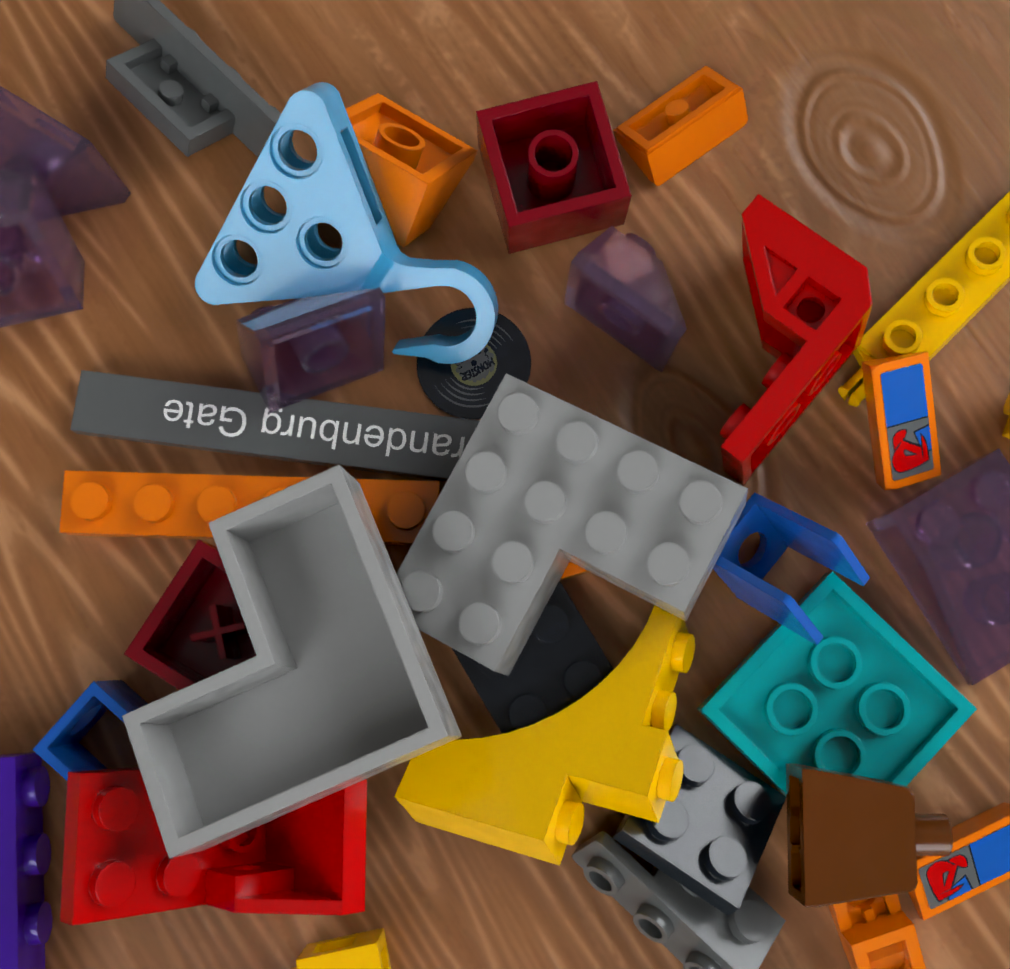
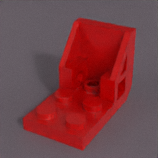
(809, 316)
(290, 865)

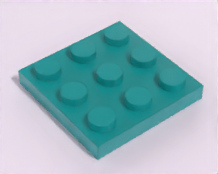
(844, 705)

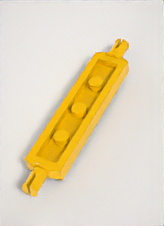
(942, 298)

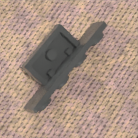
(184, 82)
(675, 915)

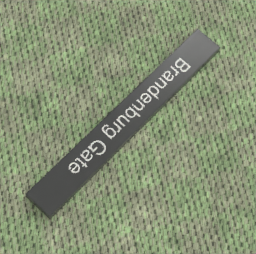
(242, 425)

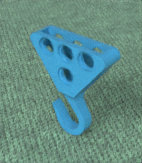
(342, 194)

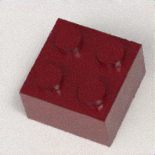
(553, 167)

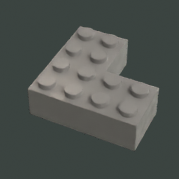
(554, 489)
(333, 681)

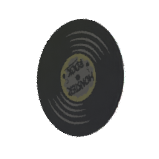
(469, 386)

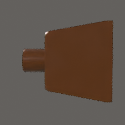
(855, 836)

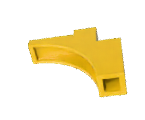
(602, 750)

